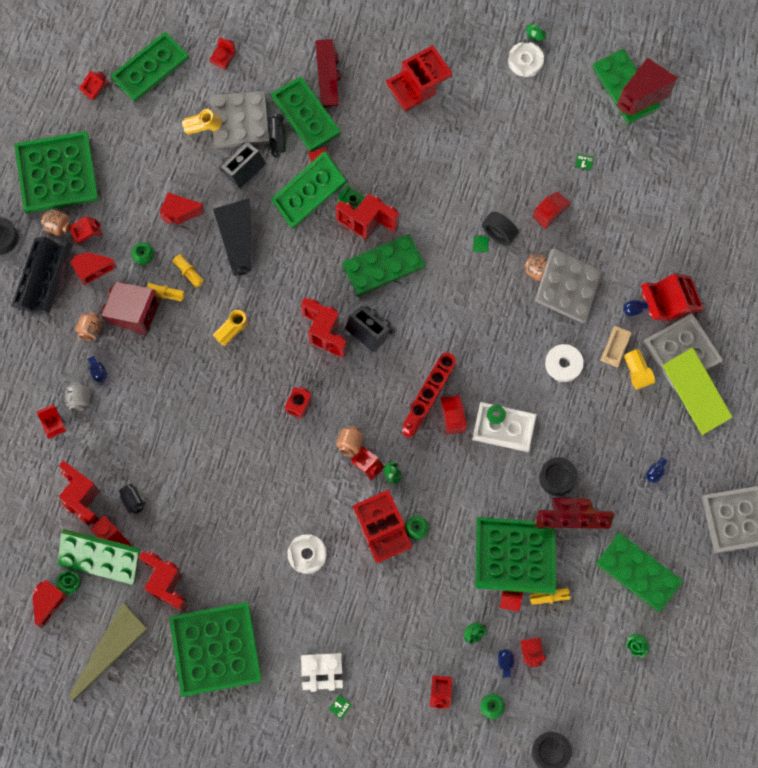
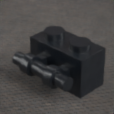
(242, 164)
(369, 327)

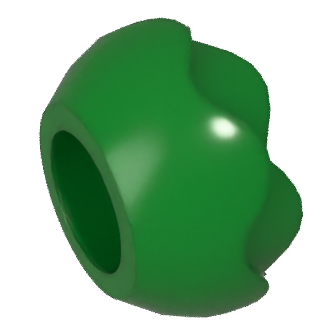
(535, 32)
(145, 258)
(392, 473)
(414, 533)
(64, 578)
(474, 632)
(638, 645)
(488, 711)

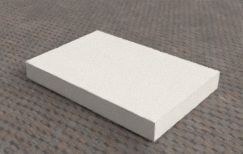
(512, 433)

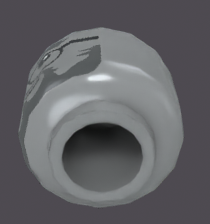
(77, 396)

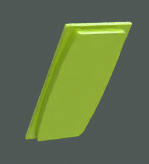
(697, 391)

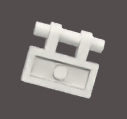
(321, 665)

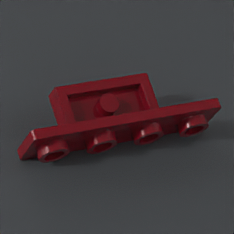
(327, 72)
(573, 514)

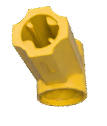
(201, 122)
(230, 329)
(640, 374)

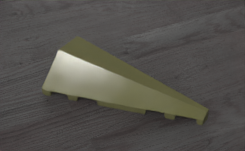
(118, 638)

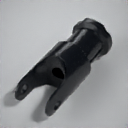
(277, 134)

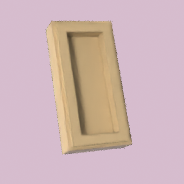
(616, 346)

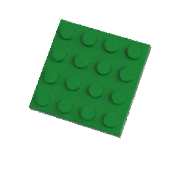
(56, 172)
(514, 556)
(215, 649)

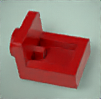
(51, 421)

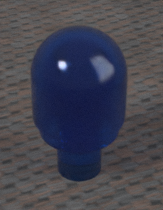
(634, 307)
(97, 370)
(656, 471)
(505, 662)

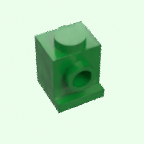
(349, 193)

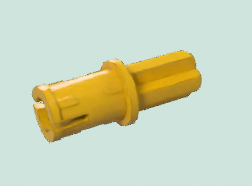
(188, 270)
(167, 293)
(561, 594)

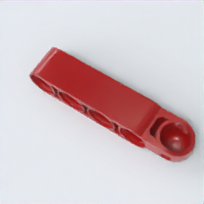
(414, 421)

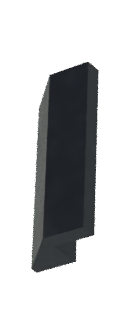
(41, 275)

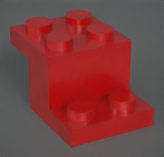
(419, 78)
(367, 216)
(672, 297)
(324, 327)
(78, 494)
(382, 526)
(163, 580)

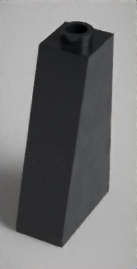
(235, 231)

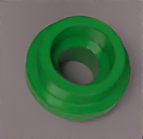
(496, 420)

